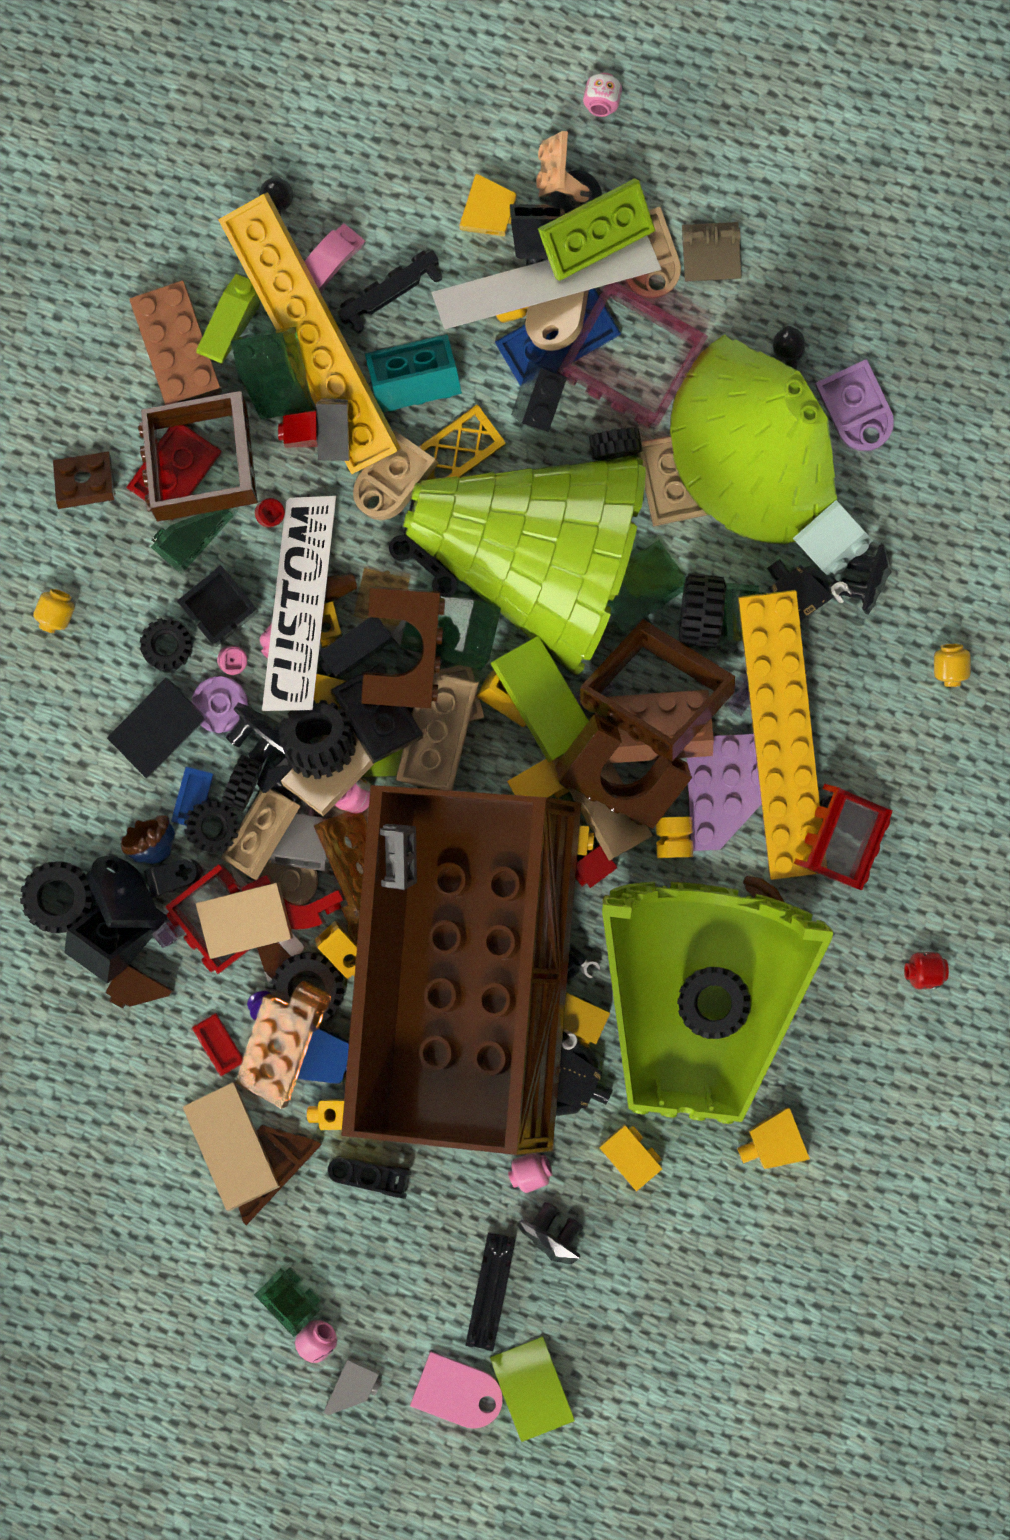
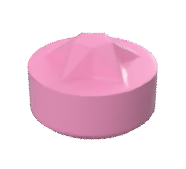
(232, 660)

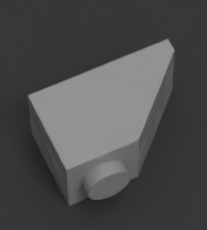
(353, 1386)

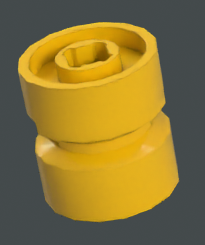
(674, 837)

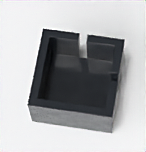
(218, 605)

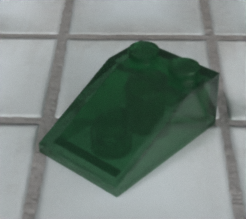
(273, 372)
(188, 538)
(648, 585)
(466, 635)

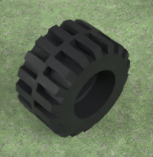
(702, 610)
(324, 756)
(33, 891)
(312, 962)
(689, 1008)

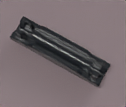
(382, 294)
(490, 1291)

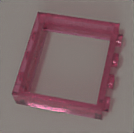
(654, 314)

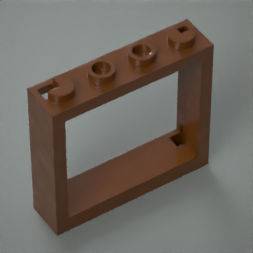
(190, 412)
(679, 656)

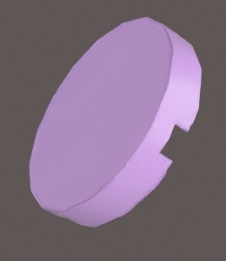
(224, 695)

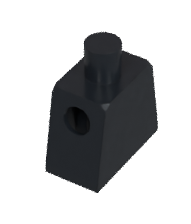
(525, 225)

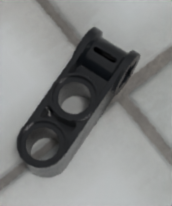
(385, 1176)

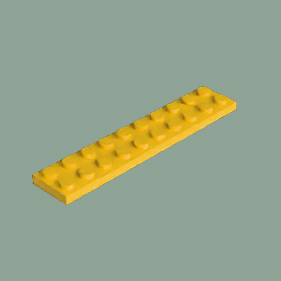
(295, 301)
(781, 728)

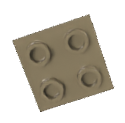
(711, 251)

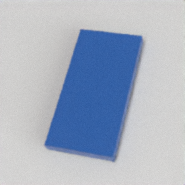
(519, 349)

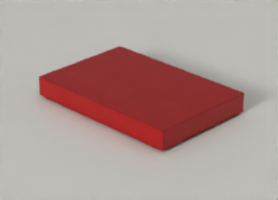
(183, 463)

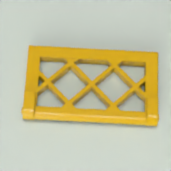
(479, 456)

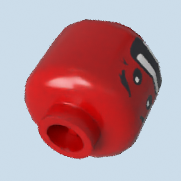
(926, 970)

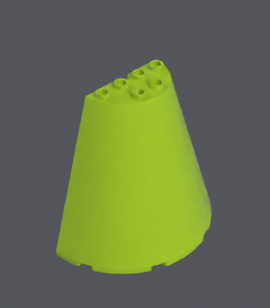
(659, 941)

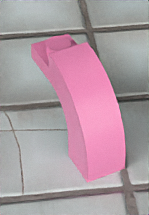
(332, 254)

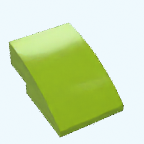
(532, 1389)

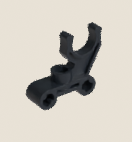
(430, 563)

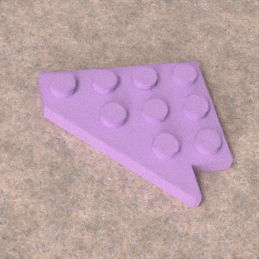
(722, 790)

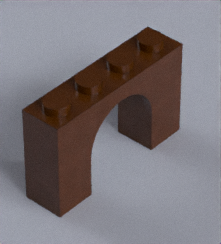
(416, 685)
(641, 800)

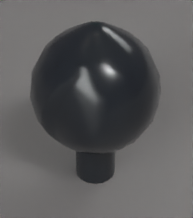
(279, 191)
(789, 345)

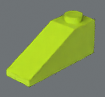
(229, 319)

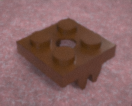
(95, 490)

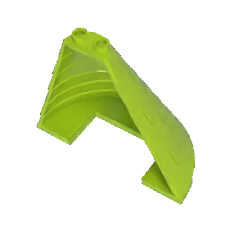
(752, 443)
(538, 544)

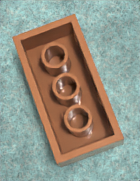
(171, 341)
(667, 714)

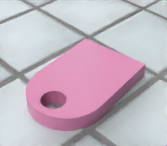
(454, 1392)

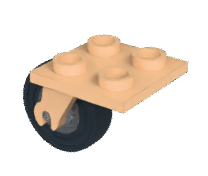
(563, 187)

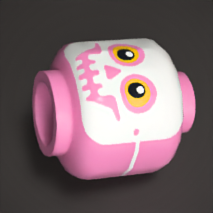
(602, 94)
(356, 798)

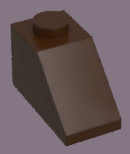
(135, 988)

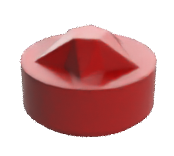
(269, 512)

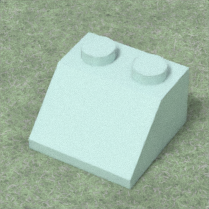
(833, 539)

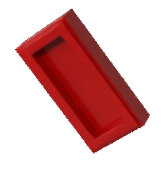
(218, 1044)

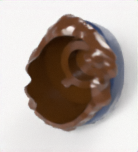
(149, 840)

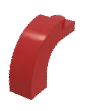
(304, 915)

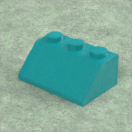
(413, 373)

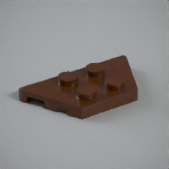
(286, 1155)

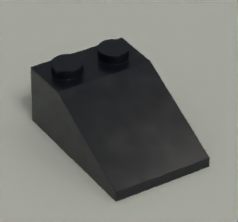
(104, 949)

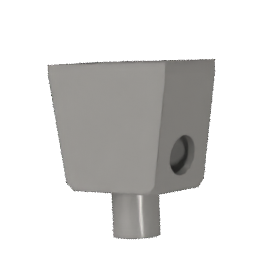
(300, 842)

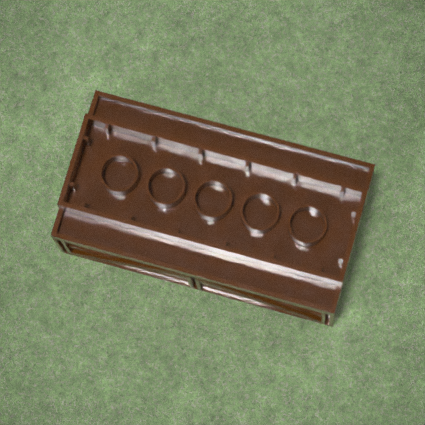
(463, 972)

